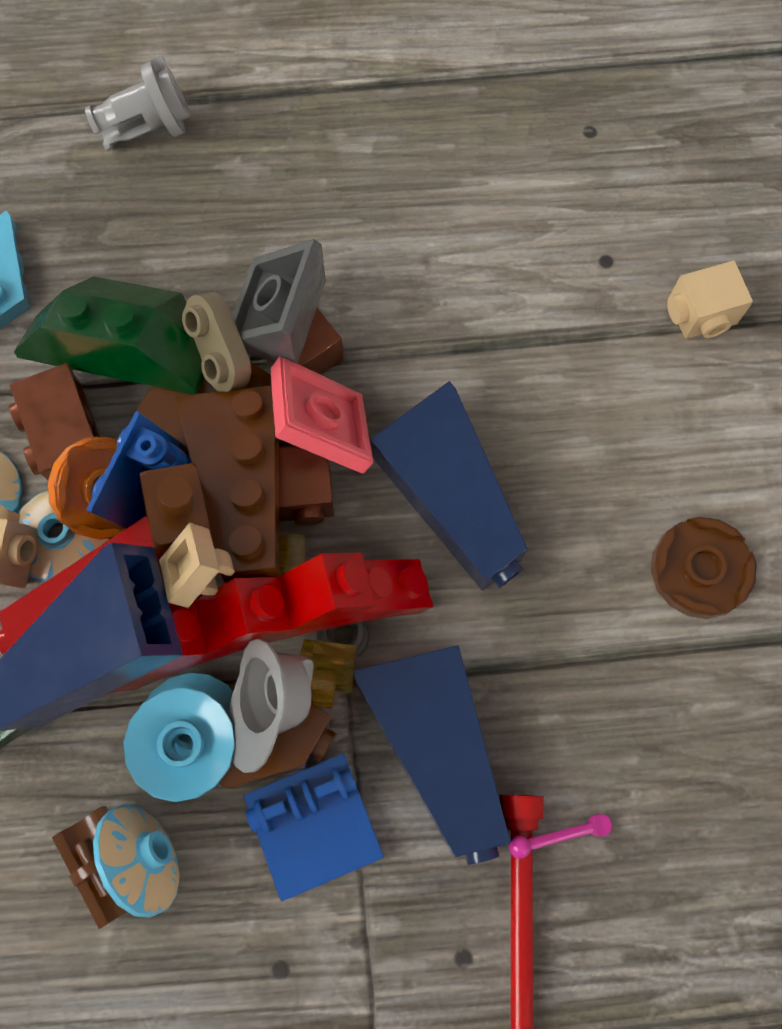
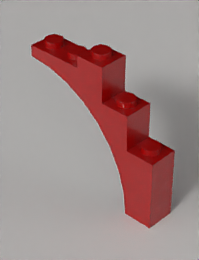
(309, 598)

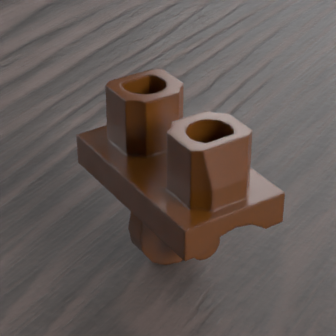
(77, 851)

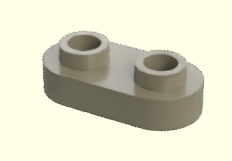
(218, 341)

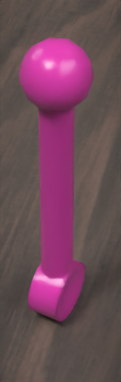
(597, 825)

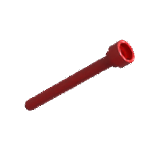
(521, 817)

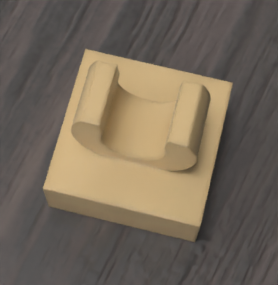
(192, 565)

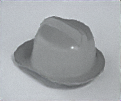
(267, 700)

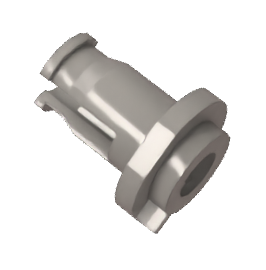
(141, 107)

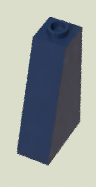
(449, 482)
(90, 639)
(437, 737)

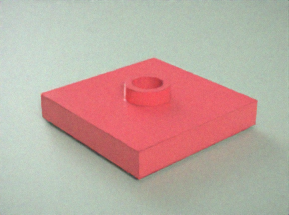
(320, 415)

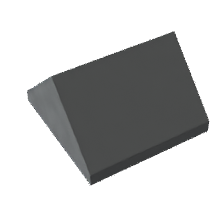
(280, 301)

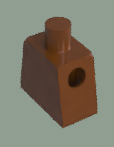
(172, 502)

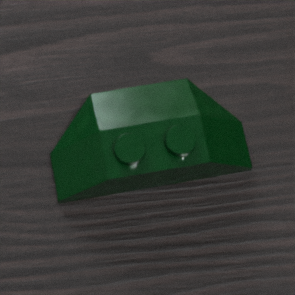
(117, 334)

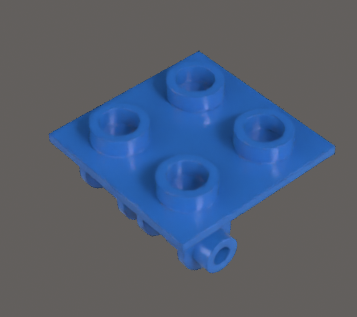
(139, 449)
(312, 827)

